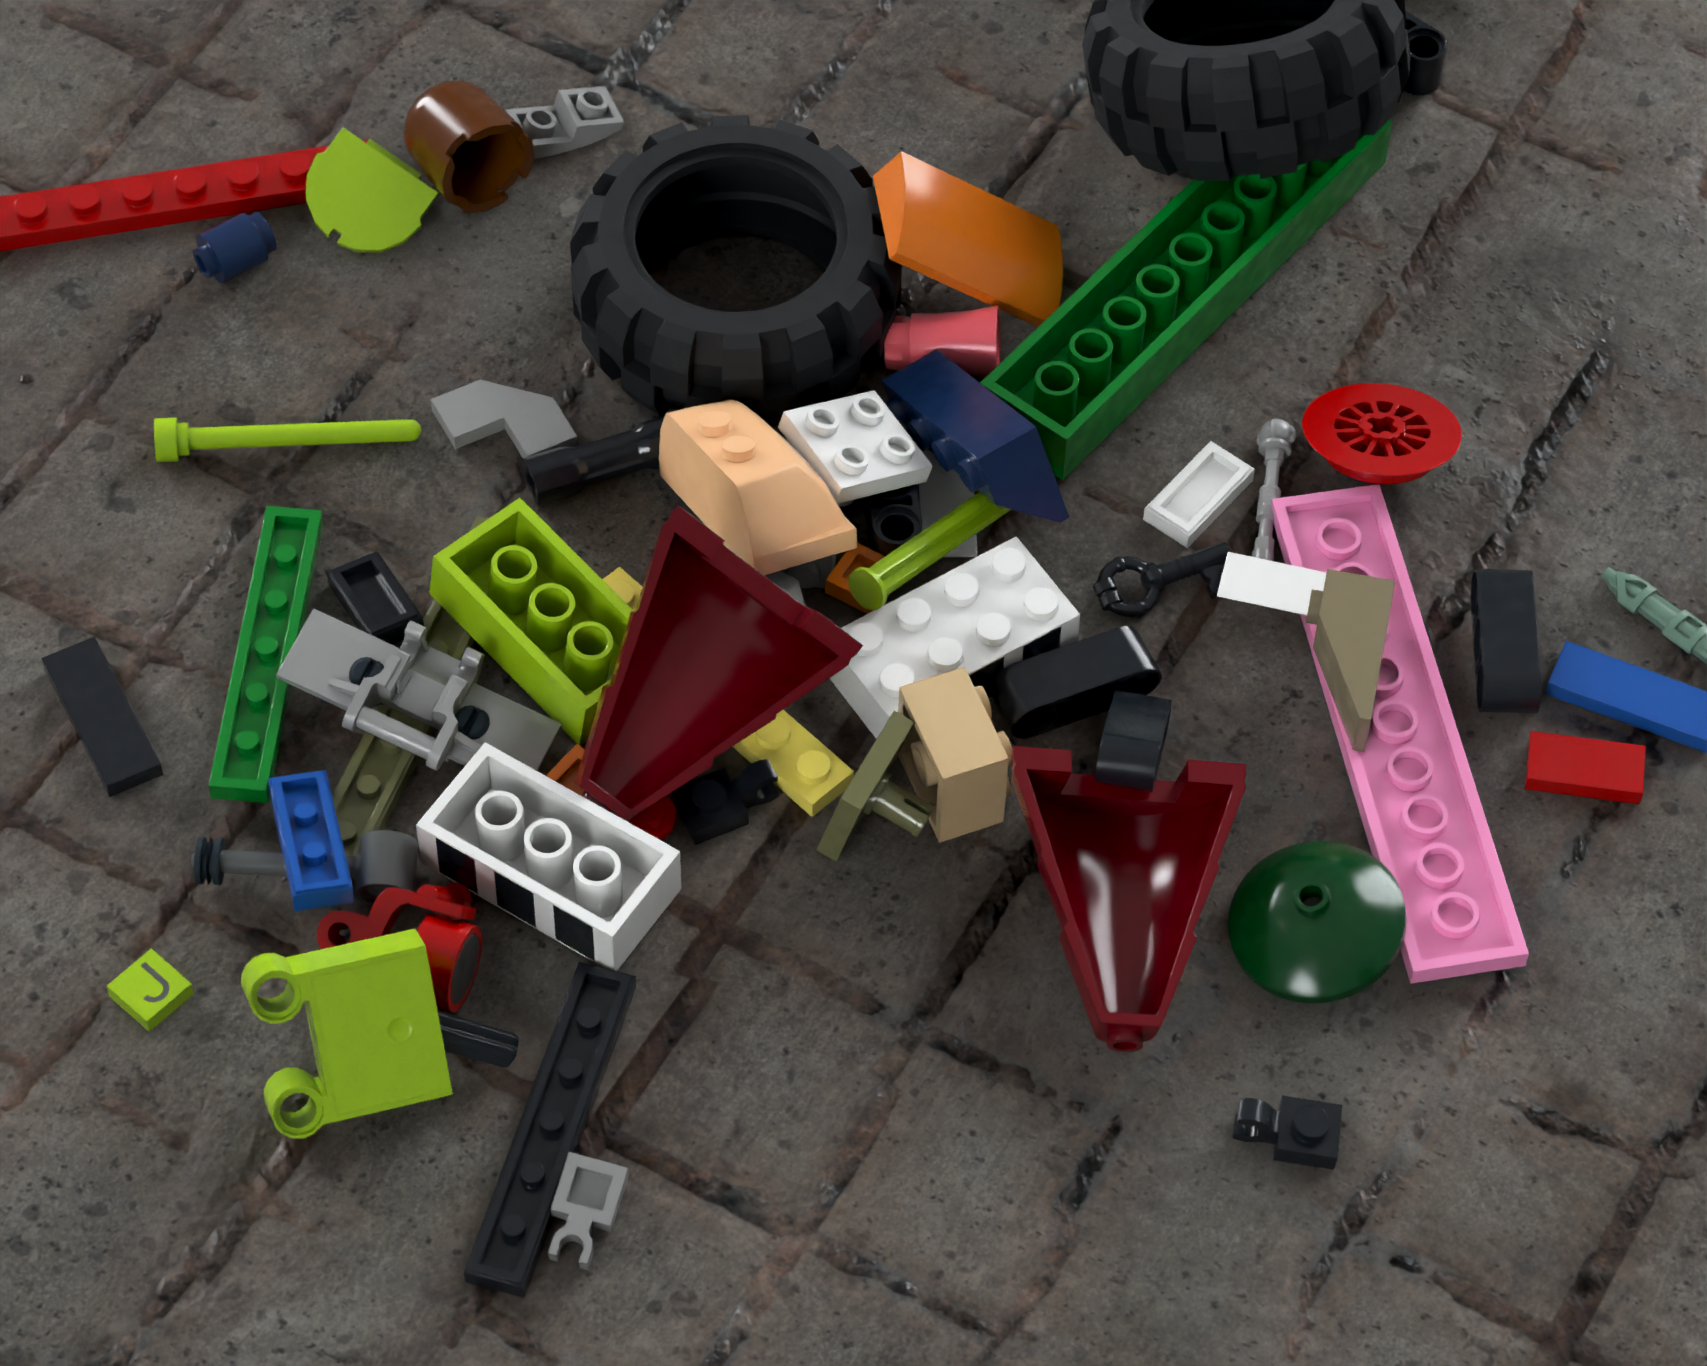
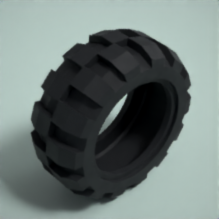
(1243, 80)
(723, 184)

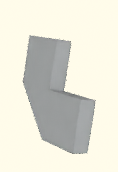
(488, 407)

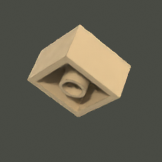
(955, 753)

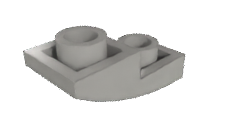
(573, 121)

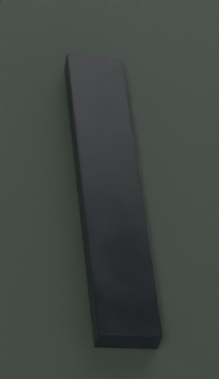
(550, 1129)

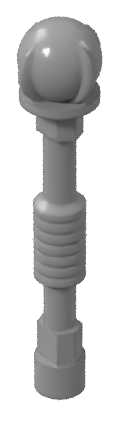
(1275, 446)

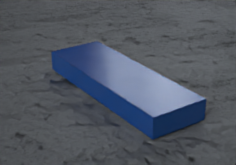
(1630, 695)
(310, 840)

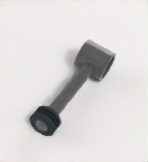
(381, 862)

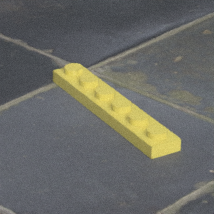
(802, 763)

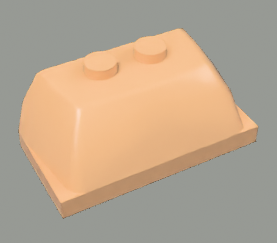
(751, 487)

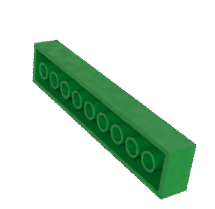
(1167, 297)

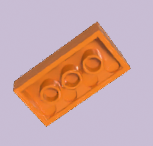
(970, 239)

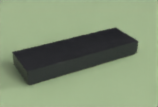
(102, 716)

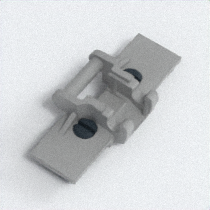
(424, 683)

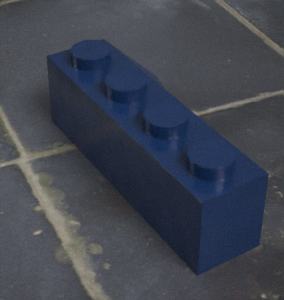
(975, 435)

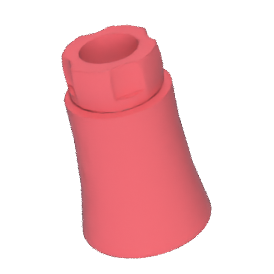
(964, 337)

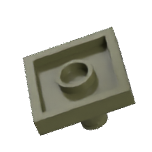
(874, 791)

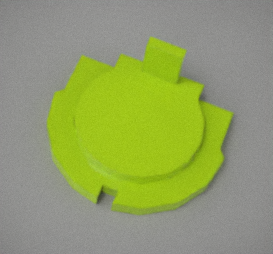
(366, 195)

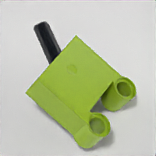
(369, 1030)

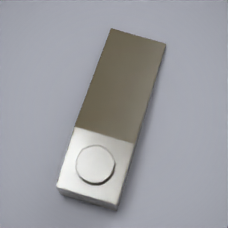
(1350, 644)

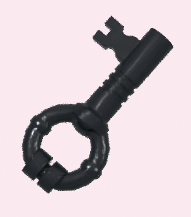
(1154, 577)

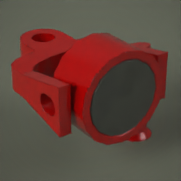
(450, 944)

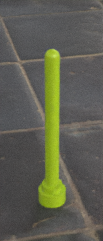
(177, 439)

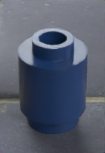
(234, 246)

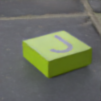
(150, 990)

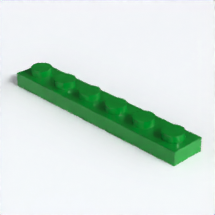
(270, 625)

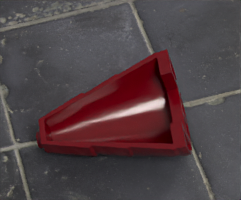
(700, 668)
(1126, 878)

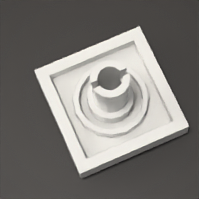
(855, 446)

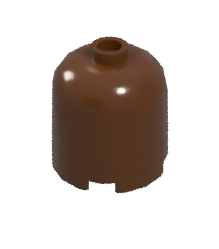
(467, 145)

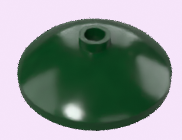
(1322, 948)

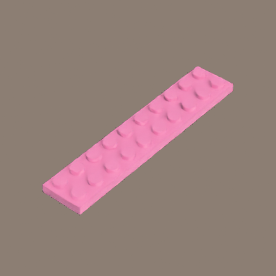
(1414, 772)

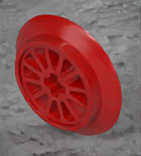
(1381, 432)

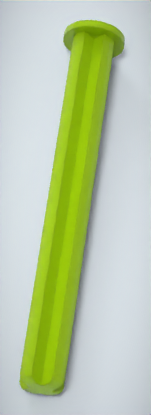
(873, 584)

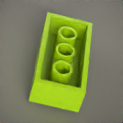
(535, 612)

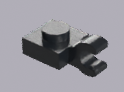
(718, 804)
(1300, 1129)

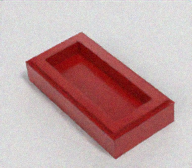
(1585, 767)

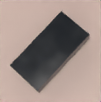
(374, 598)

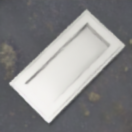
(1198, 494)

